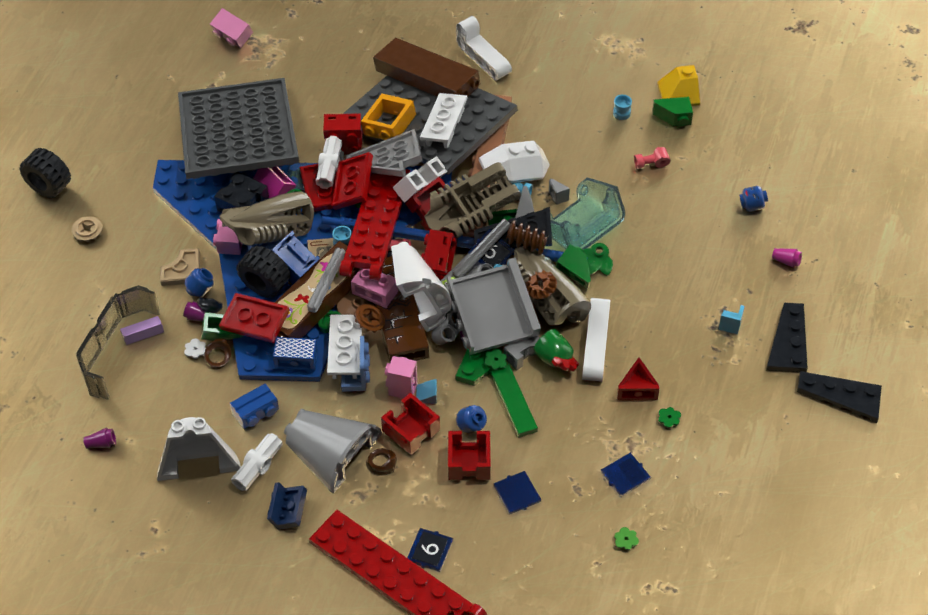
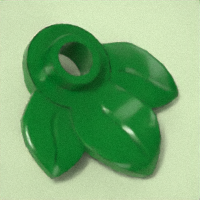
(599, 261)

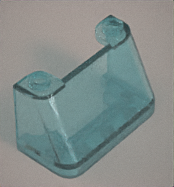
(590, 217)

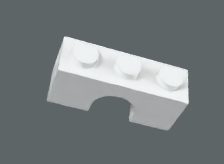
(419, 178)

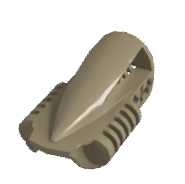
(467, 203)
(271, 218)
(566, 299)

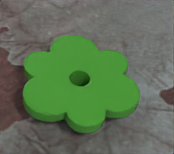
(626, 538)

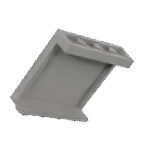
(493, 308)

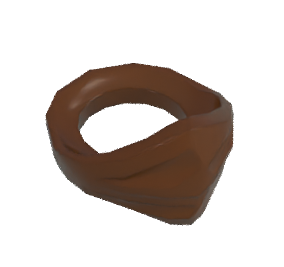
(221, 344)
(389, 466)

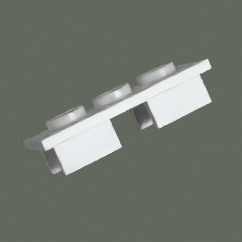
(443, 119)
(344, 346)

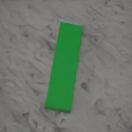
(514, 401)

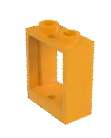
(393, 105)

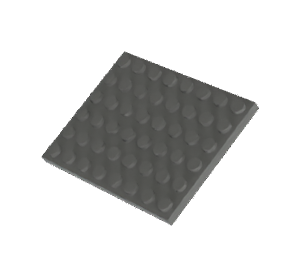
(480, 119)
(237, 128)

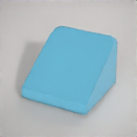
(427, 392)

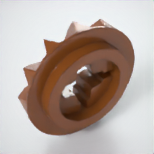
(535, 290)
(376, 317)

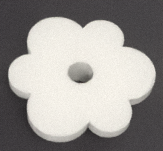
(195, 348)

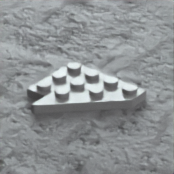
(394, 154)

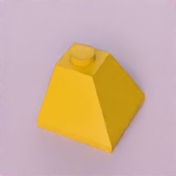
(681, 83)

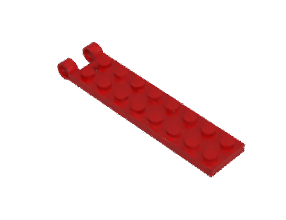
(374, 227)
(388, 569)

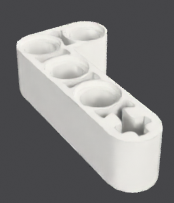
(480, 50)

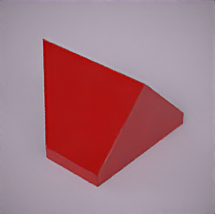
(638, 384)

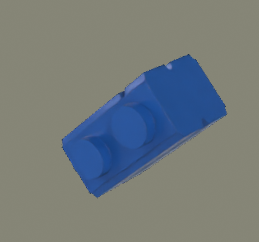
(254, 406)

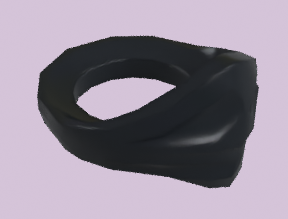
(209, 305)

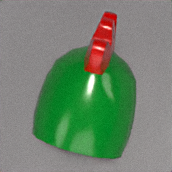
(556, 351)

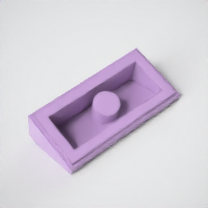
(142, 330)

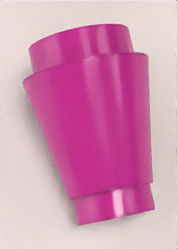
(790, 257)

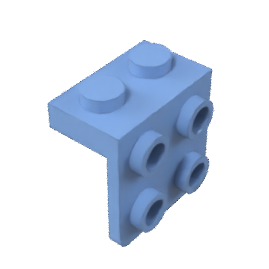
(359, 384)

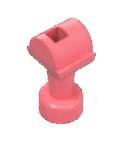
(659, 157)

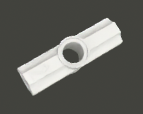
(328, 162)
(257, 462)

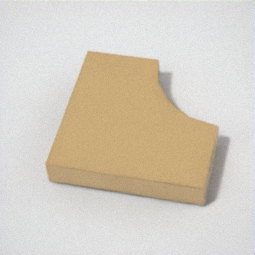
(180, 268)

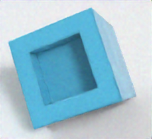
(731, 321)

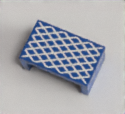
(295, 353)

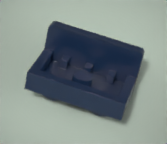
(286, 506)

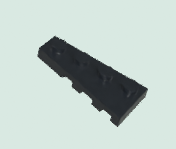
(539, 219)
(789, 344)
(850, 394)

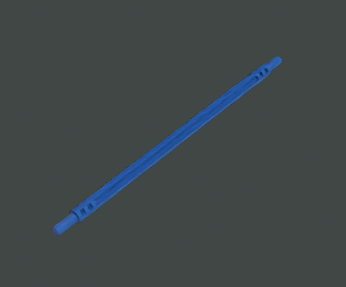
(419, 234)

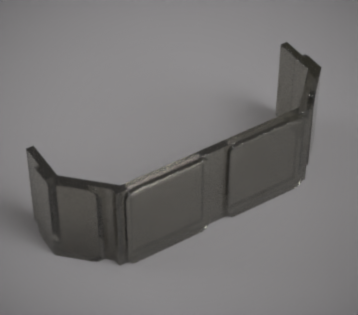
(119, 306)

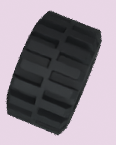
(45, 173)
(263, 271)

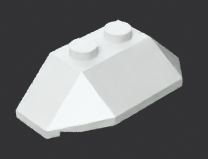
(521, 160)

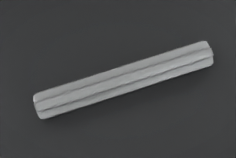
(481, 249)
(326, 280)

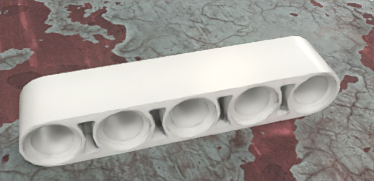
(596, 340)

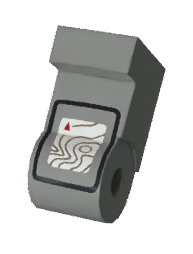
(520, 350)

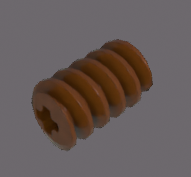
(526, 237)

